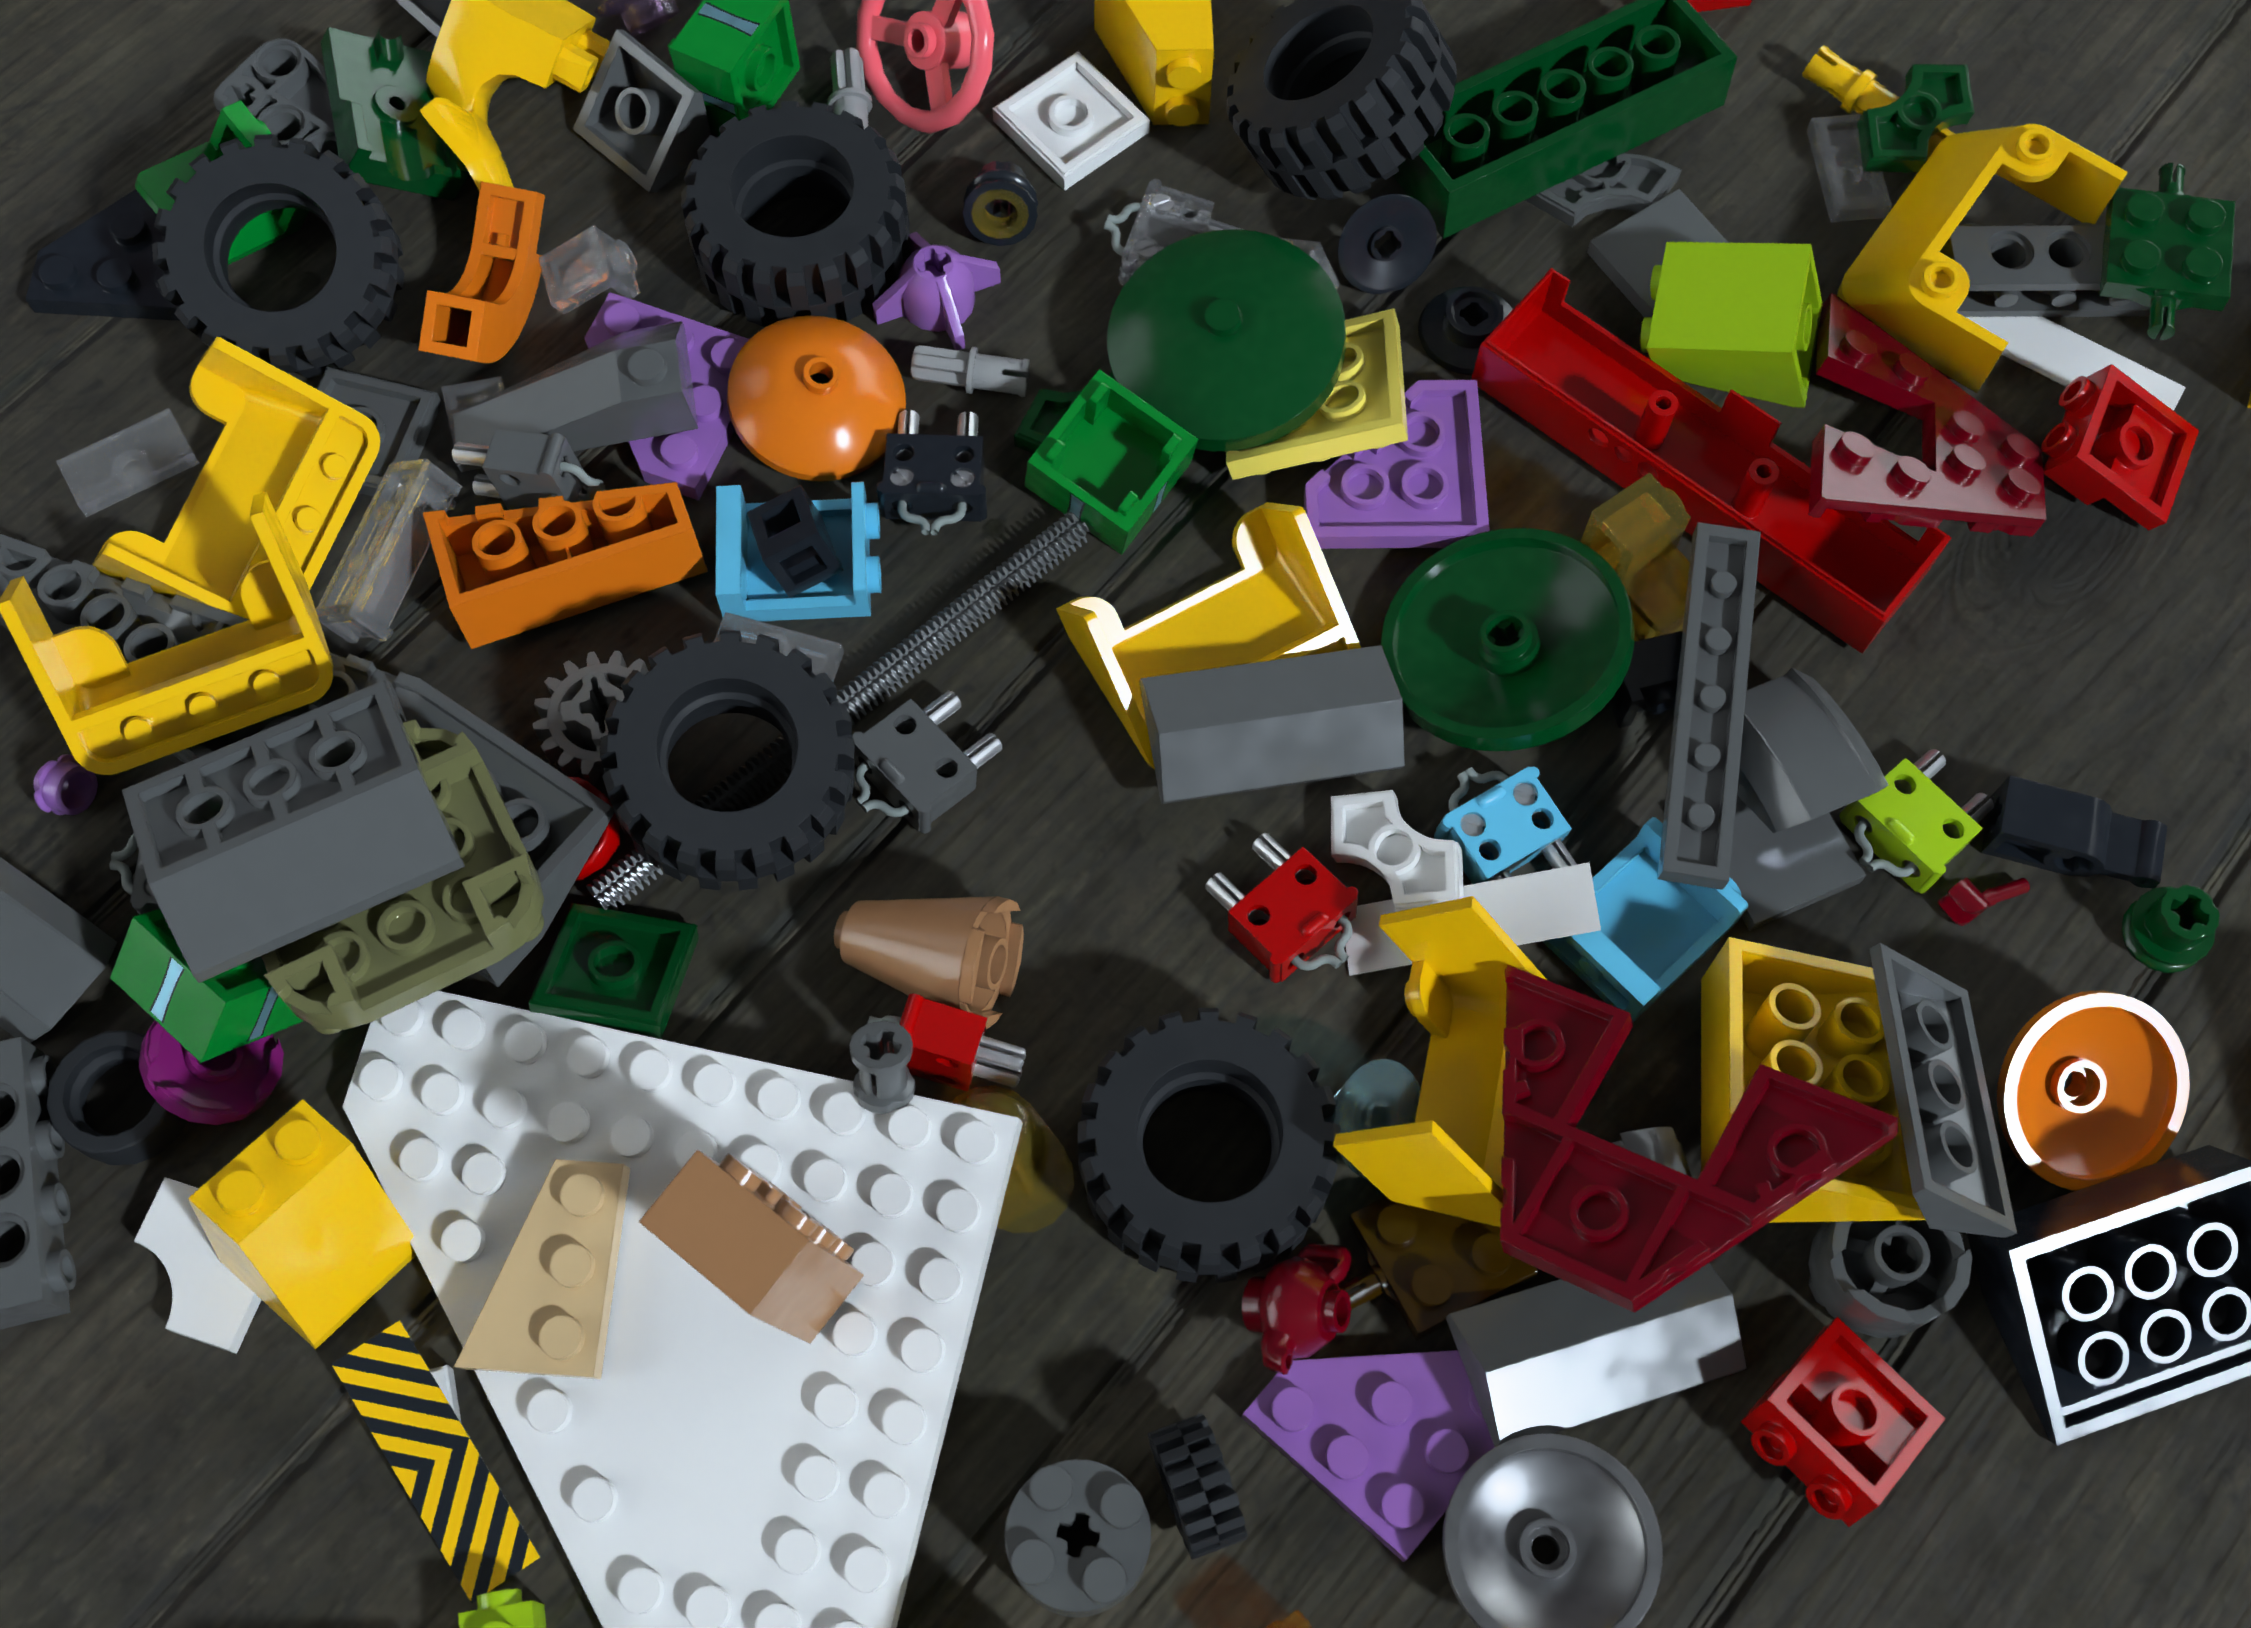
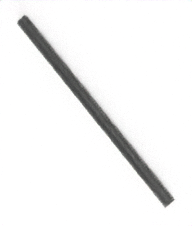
(868, 687)

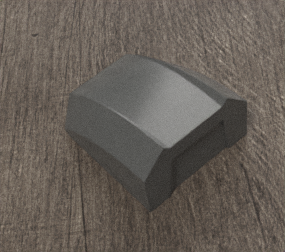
(1801, 754)
(44, 955)

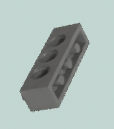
(2035, 271)
(41, 1275)

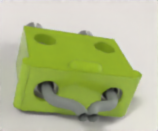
(1913, 824)

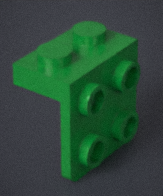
(233, 123)

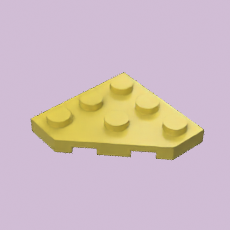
(1359, 414)

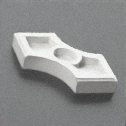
(1374, 835)
(206, 1295)

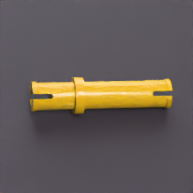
(1855, 88)

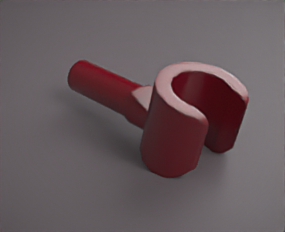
(1966, 902)

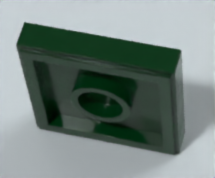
(615, 969)

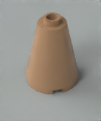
(937, 948)

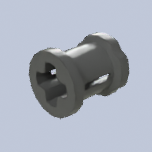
(871, 1055)

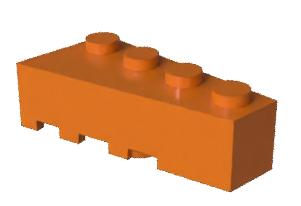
(560, 558)

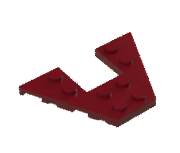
(1971, 458)
(1621, 1218)

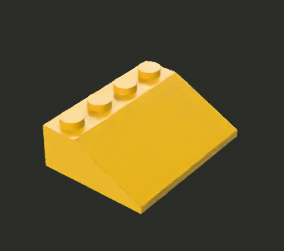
(1817, 1025)

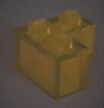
(1640, 539)

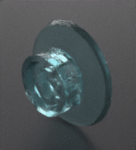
(1376, 1097)

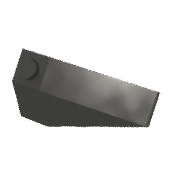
(601, 397)

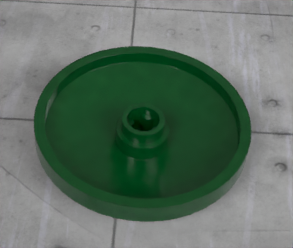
(1229, 337)
(1509, 639)

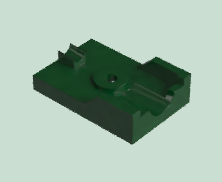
(377, 116)

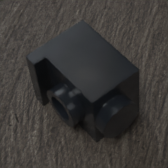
(794, 541)
(1650, 679)

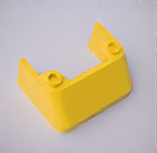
(1916, 289)
(187, 694)
(1459, 995)

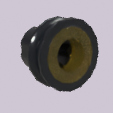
(1000, 204)

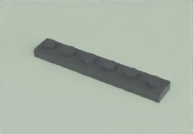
(1709, 707)

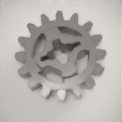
(577, 712)

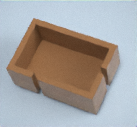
(754, 1244)

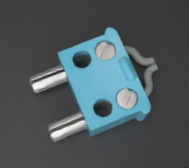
(1503, 826)

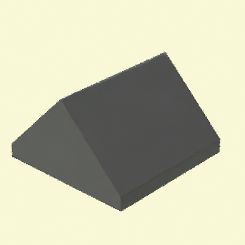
(643, 114)

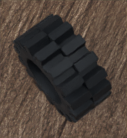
(1197, 1486)

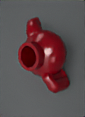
(1299, 1304)

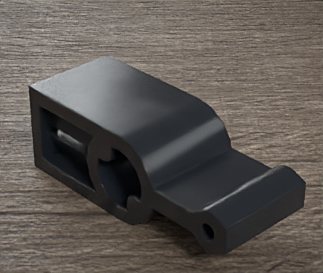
(2072, 834)

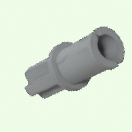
(849, 85)
(970, 370)

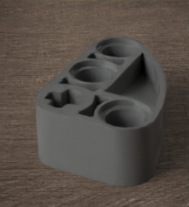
(285, 91)

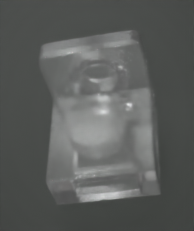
(587, 268)

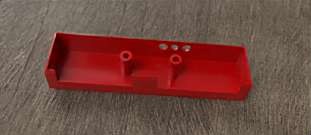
(1721, 462)

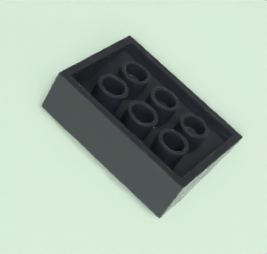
(2126, 1291)

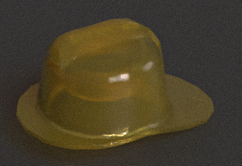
(1041, 1169)

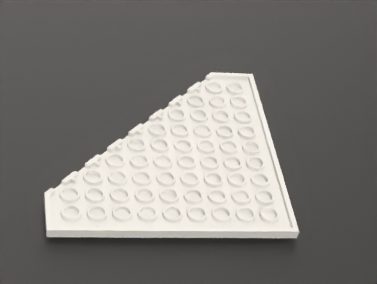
(716, 1455)

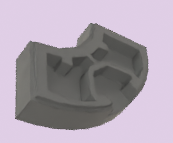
(1619, 183)

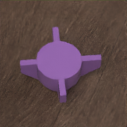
(936, 289)

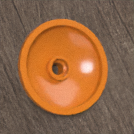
(807, 425)
(2122, 1095)

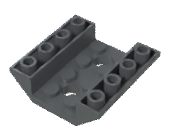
(289, 832)

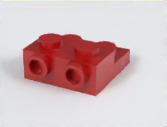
(2119, 446)
(1842, 1424)

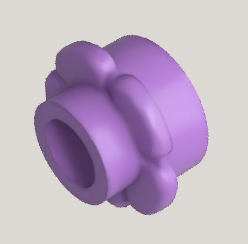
(64, 786)

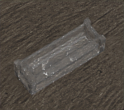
(385, 551)

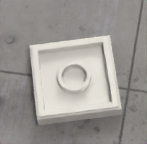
(1071, 120)

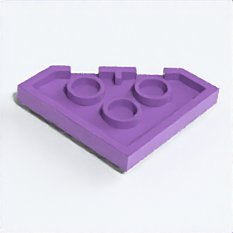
(691, 454)
(1412, 490)
(1378, 1435)

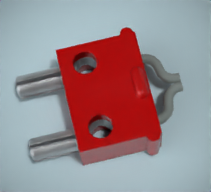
(1291, 915)
(954, 1047)

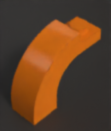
(499, 283)

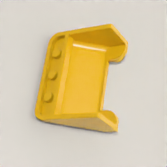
(275, 441)
(1265, 611)

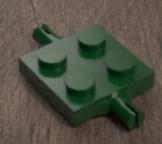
(2168, 250)

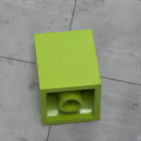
(1736, 317)

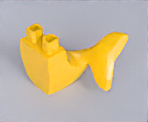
(495, 42)

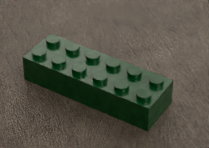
(1568, 109)

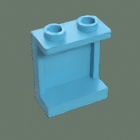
(752, 591)
(1647, 927)

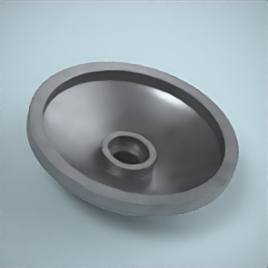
(1580, 1502)

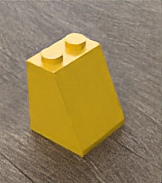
(1162, 54)
(304, 1223)

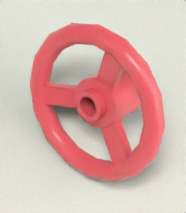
(935, 44)

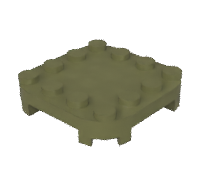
(433, 931)

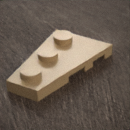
(558, 1280)

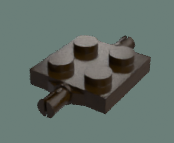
(1430, 1263)

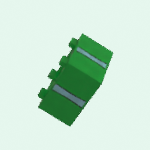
(737, 55)
(1110, 461)
(201, 1016)

